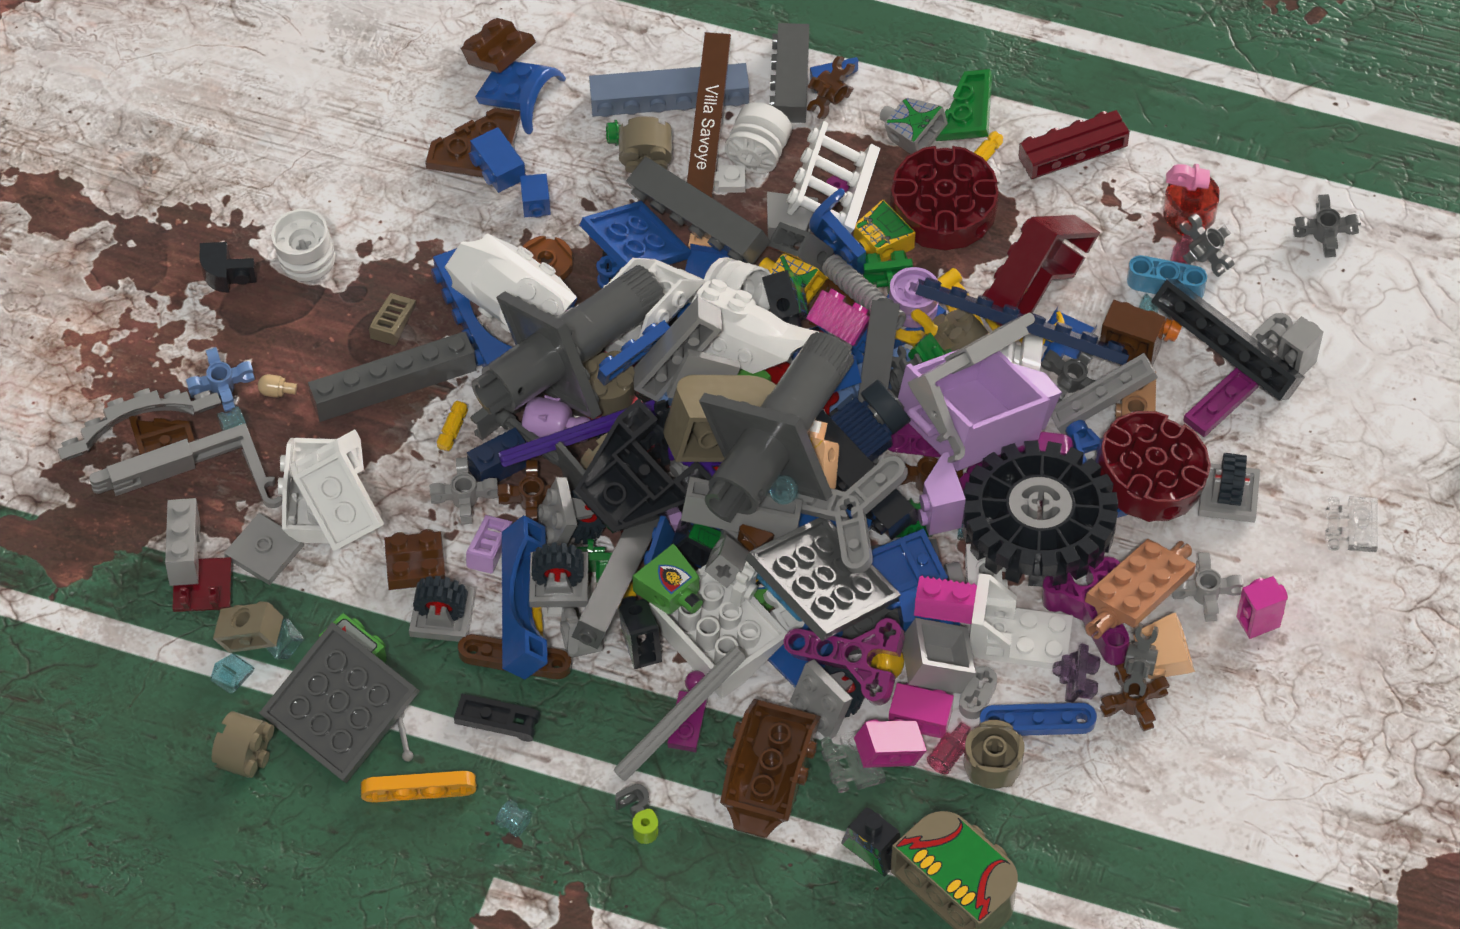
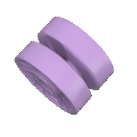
(903, 292)

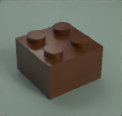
(1134, 328)

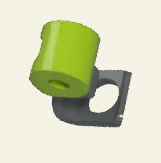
(645, 820)

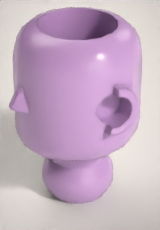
(549, 416)

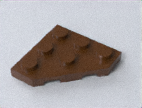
(453, 151)

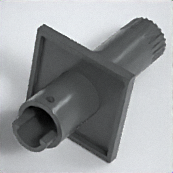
(552, 349)
(774, 437)

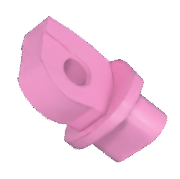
(1188, 177)

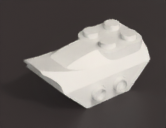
(492, 266)
(677, 287)
(749, 331)
(296, 515)

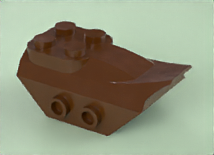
(767, 765)

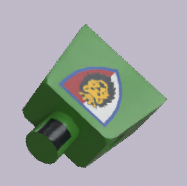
(669, 582)

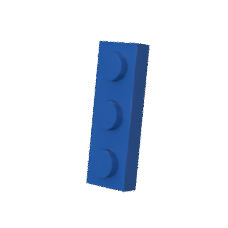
(631, 352)

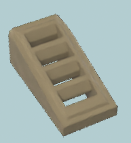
(391, 335)

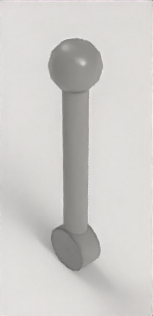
(407, 755)

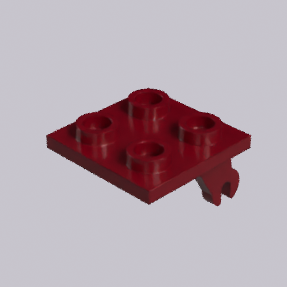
(212, 590)

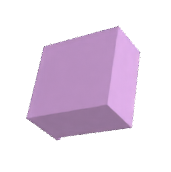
(988, 405)

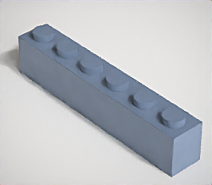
(660, 90)

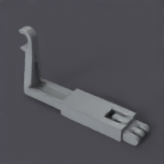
(930, 395)
(181, 458)

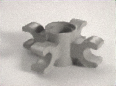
(463, 481)
(1209, 577)

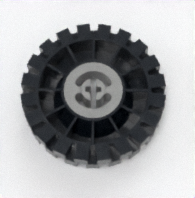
(1003, 509)

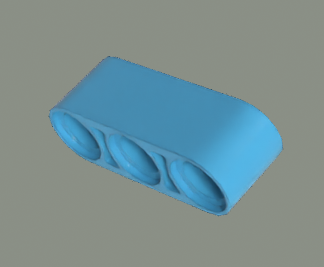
(1150, 273)

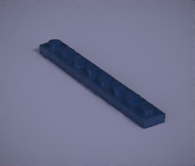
(1058, 333)

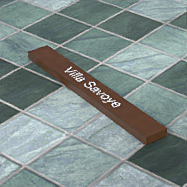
(709, 112)

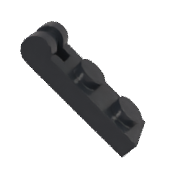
(496, 716)

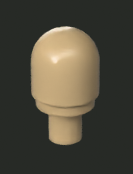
(275, 386)

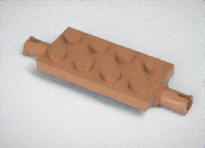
(1138, 585)

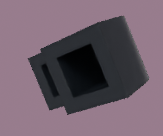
(221, 271)

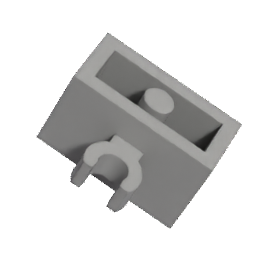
(1298, 344)

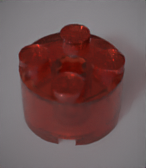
(1183, 203)

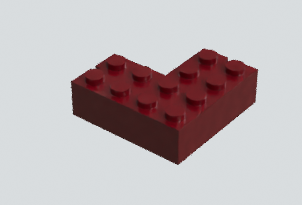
(1039, 259)

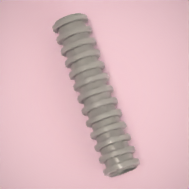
(854, 284)

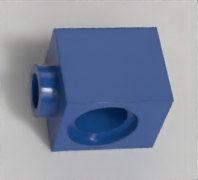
(535, 195)

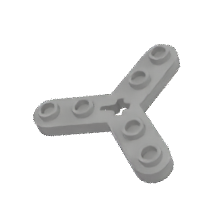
(864, 496)

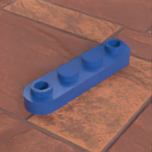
(1043, 718)

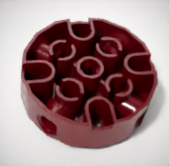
(945, 196)
(1153, 465)

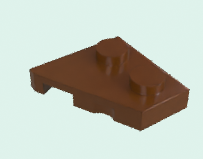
(159, 433)

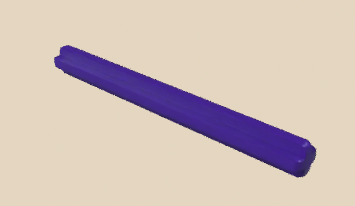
(567, 437)

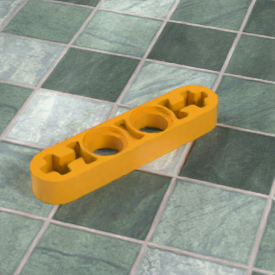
(418, 786)

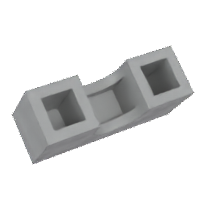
(181, 541)

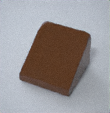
(753, 537)

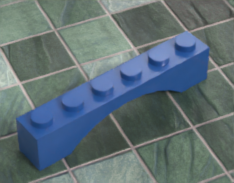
(484, 344)
(522, 645)

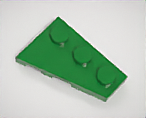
(970, 108)

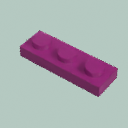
(1220, 402)

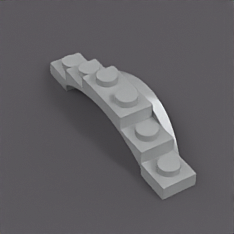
(143, 402)

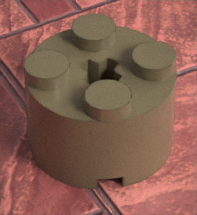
(644, 138)
(958, 329)
(617, 393)
(242, 744)
(993, 754)

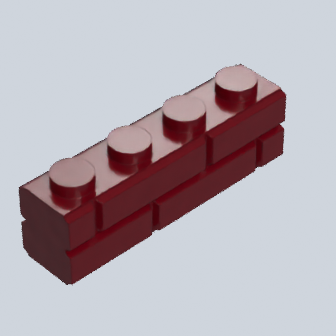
(1073, 144)

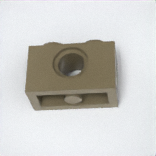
(248, 627)

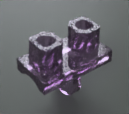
(1073, 671)

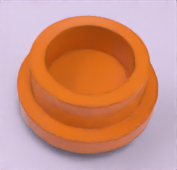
(1171, 330)

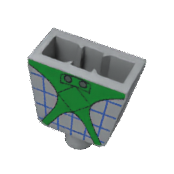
(913, 123)

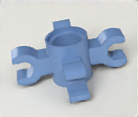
(220, 370)

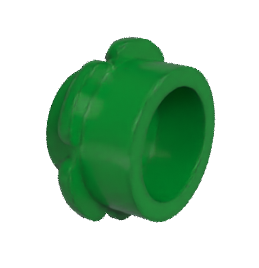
(612, 132)

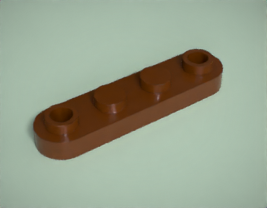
(490, 656)

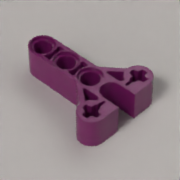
(1071, 600)
(869, 643)

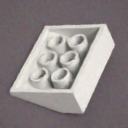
(717, 628)

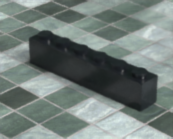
(1228, 339)
(894, 511)

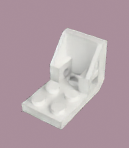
(335, 491)
(1015, 634)

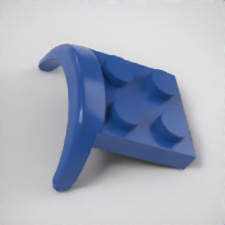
(517, 88)
(834, 234)
(906, 561)

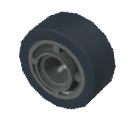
(885, 406)

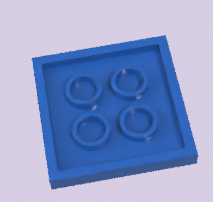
(634, 233)

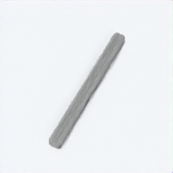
(679, 713)

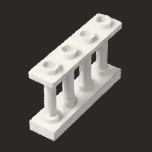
(857, 180)

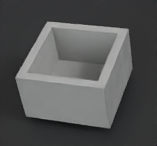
(938, 656)

